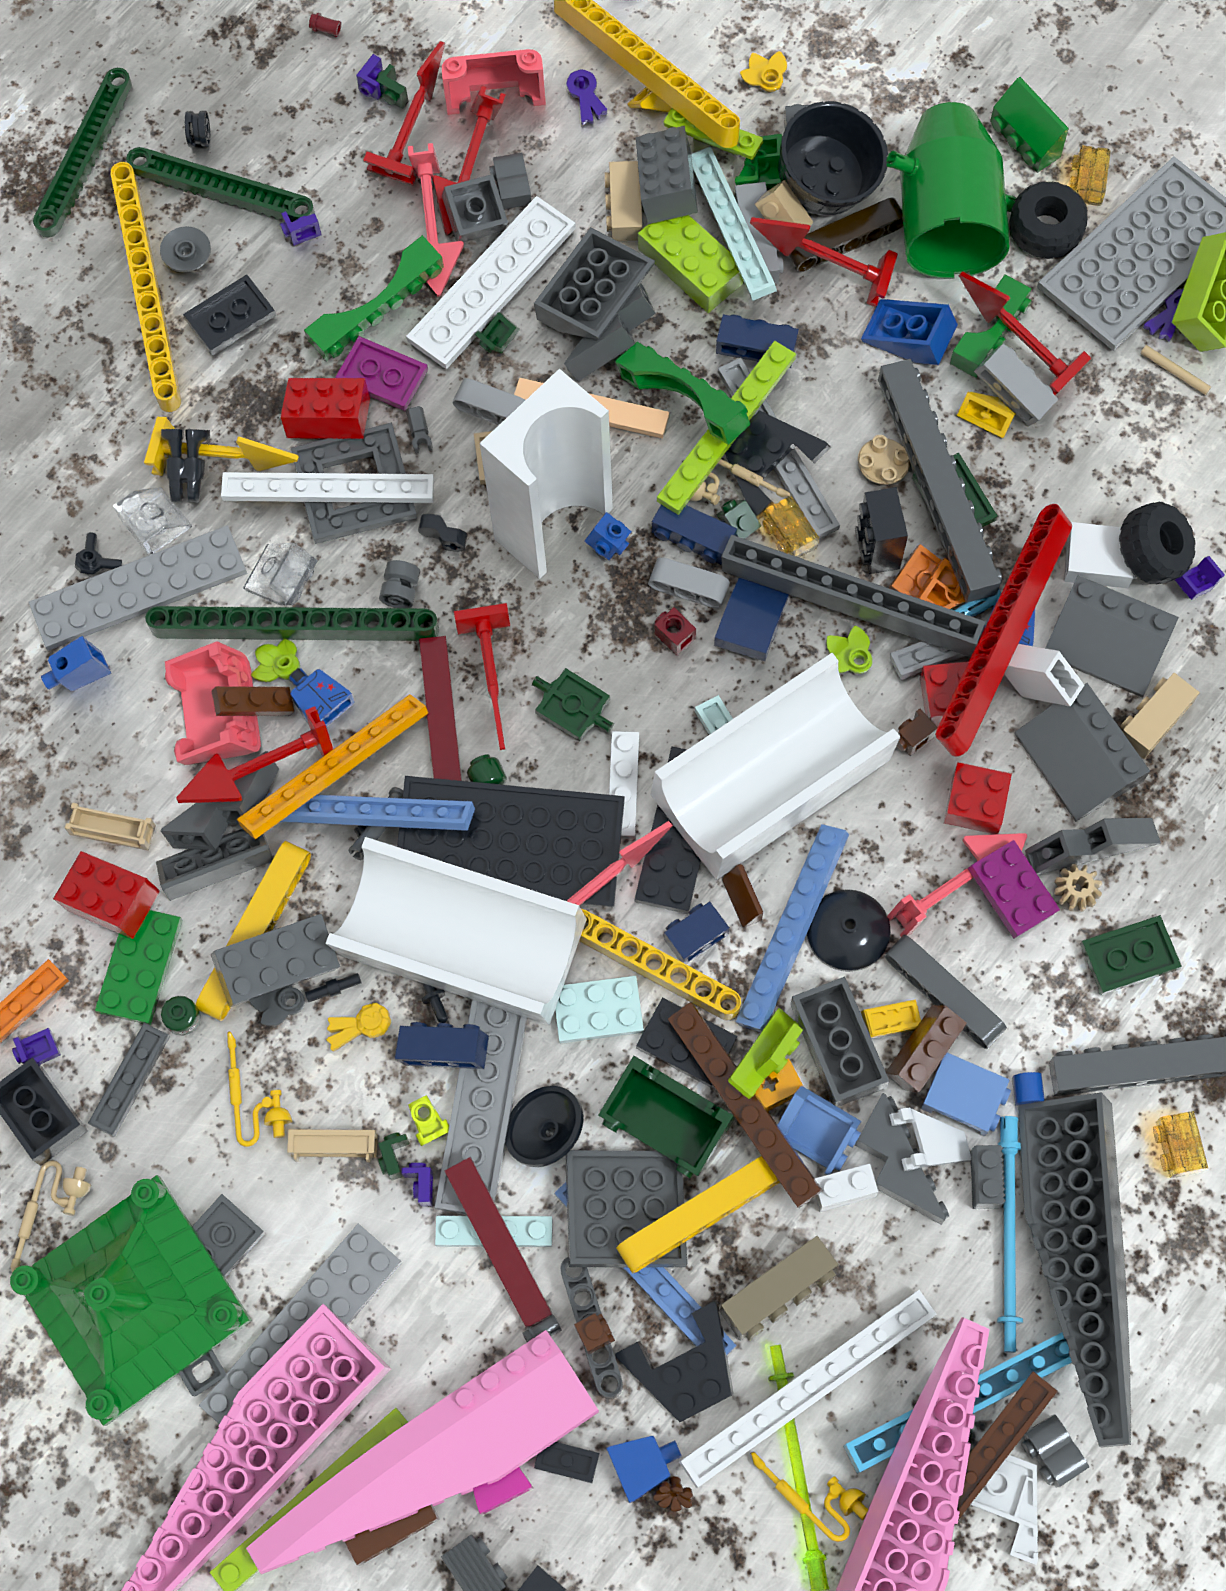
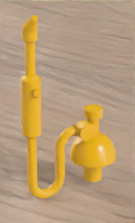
(274, 1117)
(849, 1502)

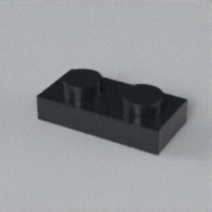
(568, 1462)

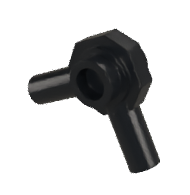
(90, 561)

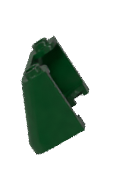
(666, 1116)

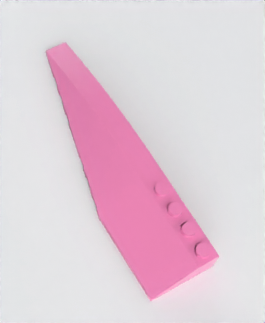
(260, 1443)
(445, 1451)
(915, 1506)

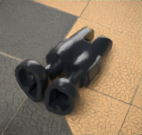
(188, 469)

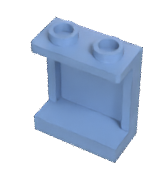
(967, 1093)
(819, 1129)

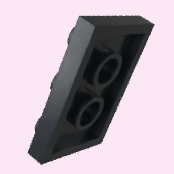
(229, 314)
(665, 1044)

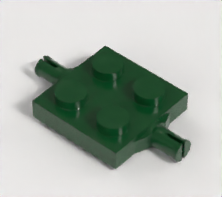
(572, 704)

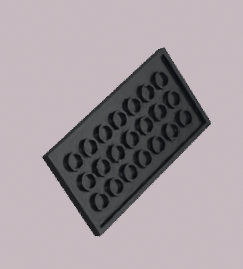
(524, 835)

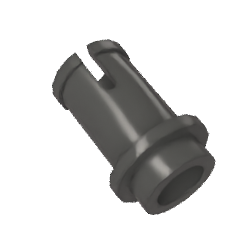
(549, 1324)

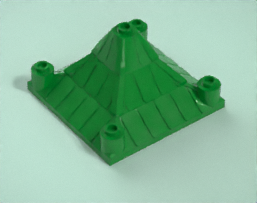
(131, 1300)

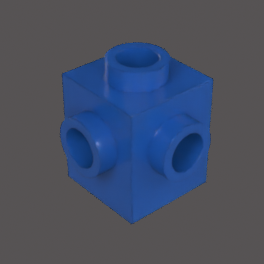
(608, 537)

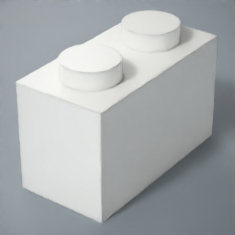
(846, 1187)

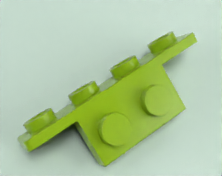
(747, 145)
(766, 1053)

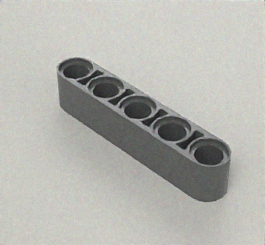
(945, 990)
(610, 1367)

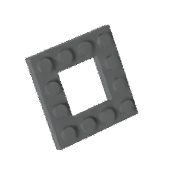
(361, 517)

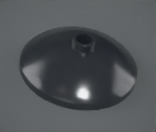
(844, 947)
(536, 1119)

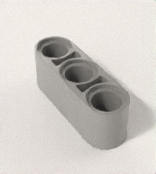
(485, 401)
(688, 582)

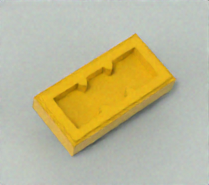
(891, 1018)

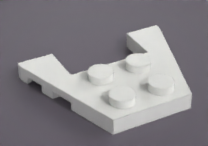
(1014, 1496)

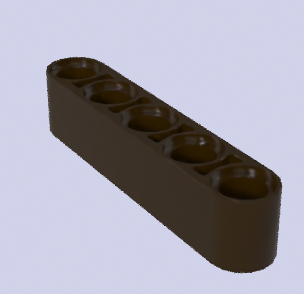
(851, 232)

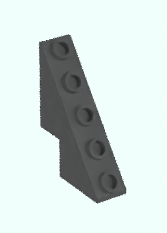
(617, 338)
(206, 822)
(1095, 842)
(891, 1146)

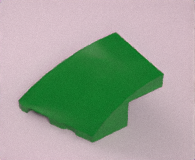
(764, 164)

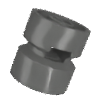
(399, 585)

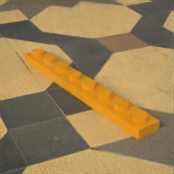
(332, 766)

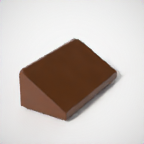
(743, 896)

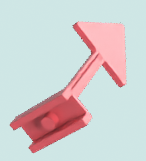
(425, 165)
(630, 855)
(912, 912)

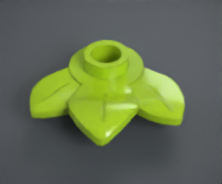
(849, 649)
(276, 661)

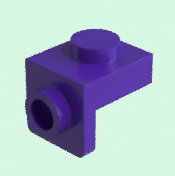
(1201, 578)
(38, 1046)

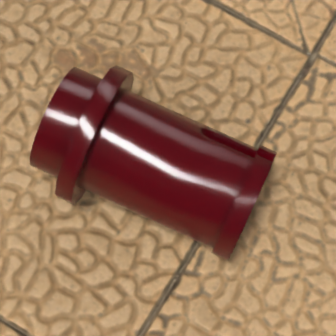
(324, 24)

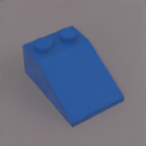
(911, 329)

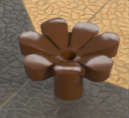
(674, 1495)

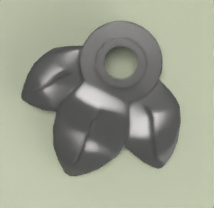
(274, 1005)

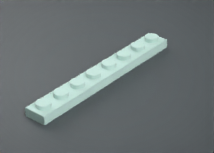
(732, 224)

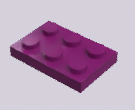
(387, 373)
(1013, 889)

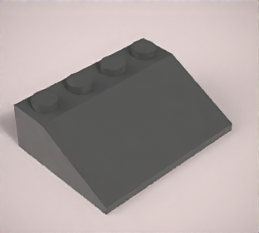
(592, 286)
(1111, 635)
(1082, 753)

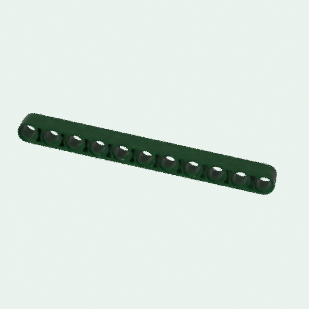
(283, 615)

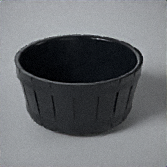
(832, 157)

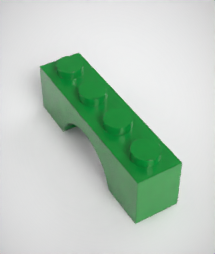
(976, 347)

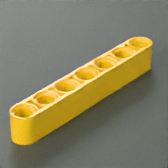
(259, 916)
(662, 975)
(697, 1215)

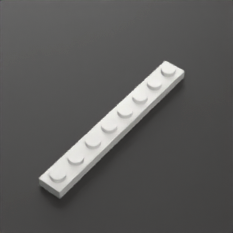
(328, 487)

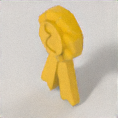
(371, 1021)

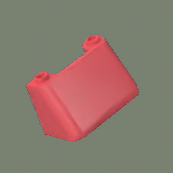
(493, 71)
(195, 677)

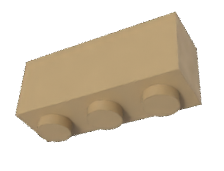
(623, 201)
(1159, 713)

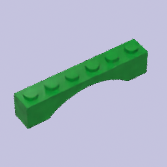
(335, 331)
(647, 369)

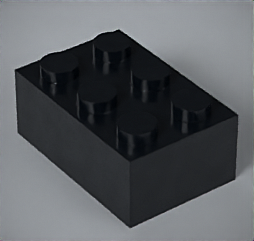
(881, 530)
(38, 1112)

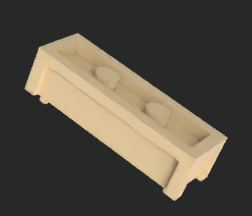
(110, 827)
(332, 1143)

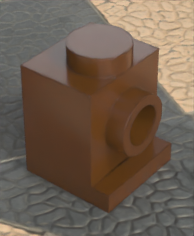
(916, 733)
(594, 1333)

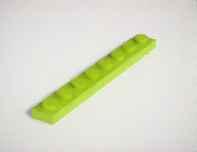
(711, 449)
(239, 1566)

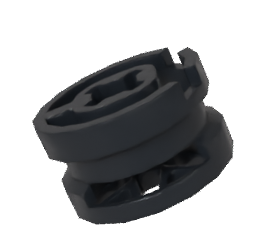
(197, 128)

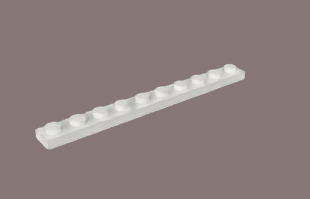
(807, 1389)

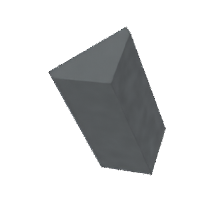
(201, 868)

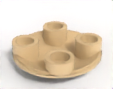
(883, 460)

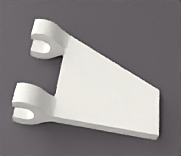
(936, 1140)

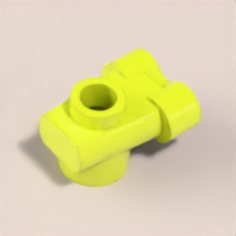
(429, 1127)

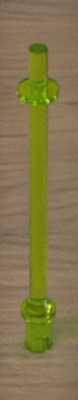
(814, 1556)

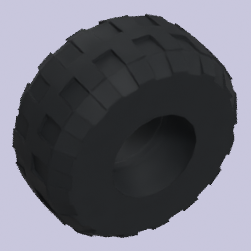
(1048, 200)
(1157, 543)

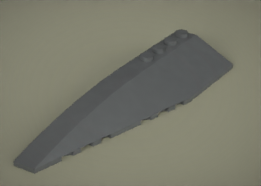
(1079, 1239)

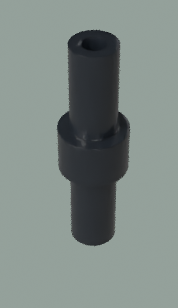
(333, 987)

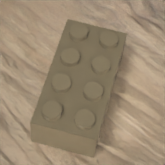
(778, 1288)

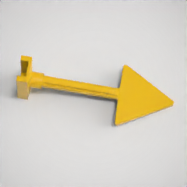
(259, 455)

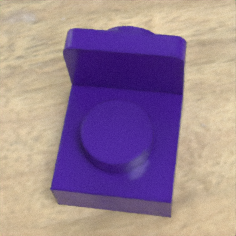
(367, 77)
(302, 229)
(424, 1186)

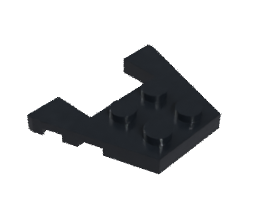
(763, 448)
(691, 1379)

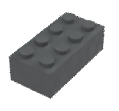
(666, 174)
(274, 960)
(839, 1042)

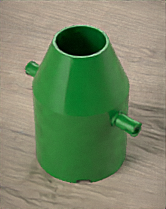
(953, 194)

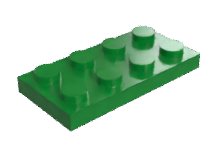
(139, 969)

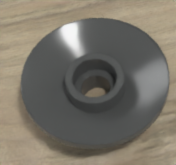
(185, 240)

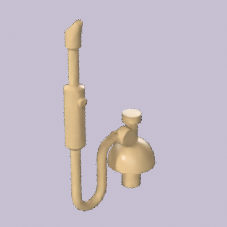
(739, 471)
(73, 1187)

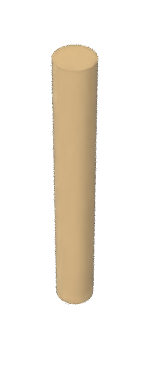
(1176, 370)

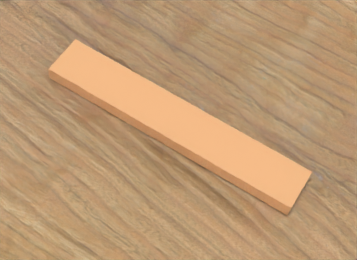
(621, 413)

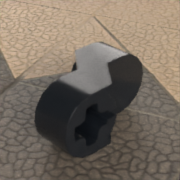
(435, 527)

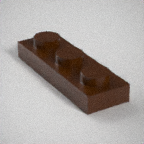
(252, 701)

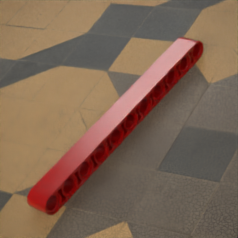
(1003, 631)

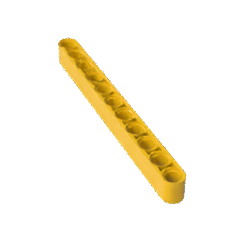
(652, 70)
(148, 295)

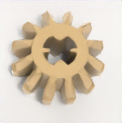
(1067, 883)

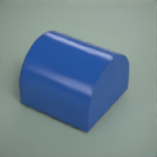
(1028, 1088)

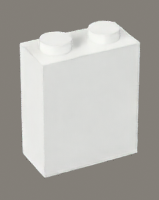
(1096, 555)
(1043, 675)

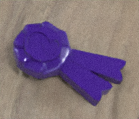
(582, 85)
(1165, 318)

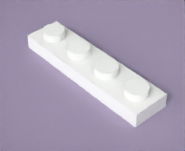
(624, 776)

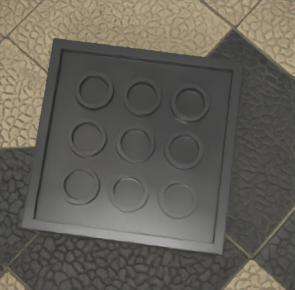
(616, 1197)

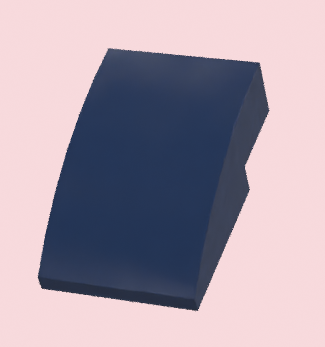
(751, 619)

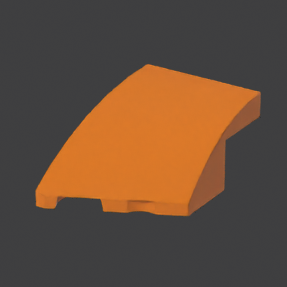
(928, 579)

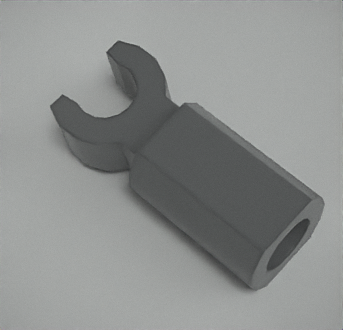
(418, 427)

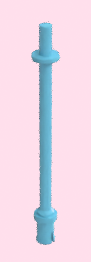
(1010, 1146)

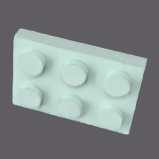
(599, 1010)

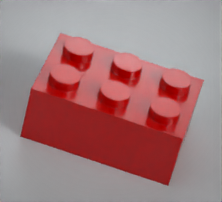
(325, 408)
(106, 894)

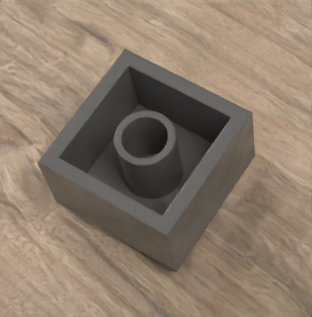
(474, 208)

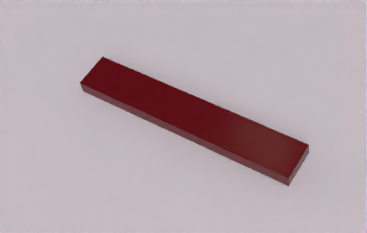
(440, 708)
(498, 1242)

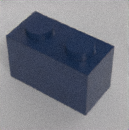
(696, 932)

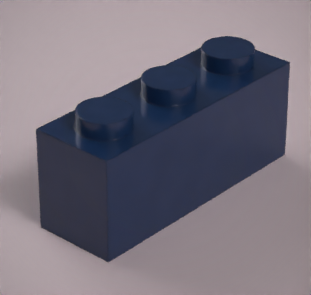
(752, 338)
(693, 532)
(442, 1046)

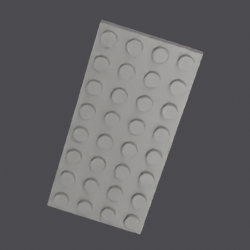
(1137, 254)

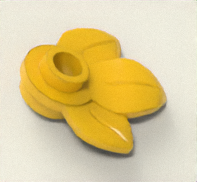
(763, 70)

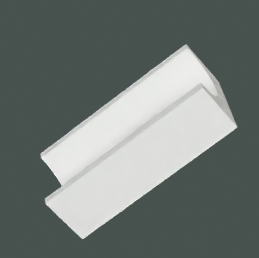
(543, 460)
(770, 768)
(460, 931)

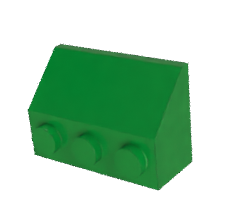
(1029, 125)

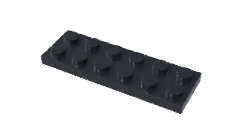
(669, 867)

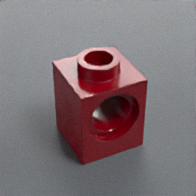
(674, 641)

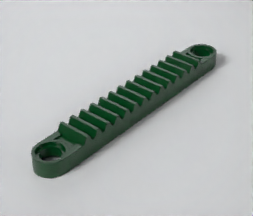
(82, 152)
(218, 185)

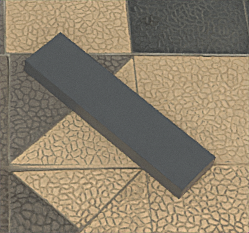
(129, 1079)

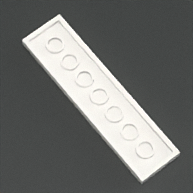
(491, 282)

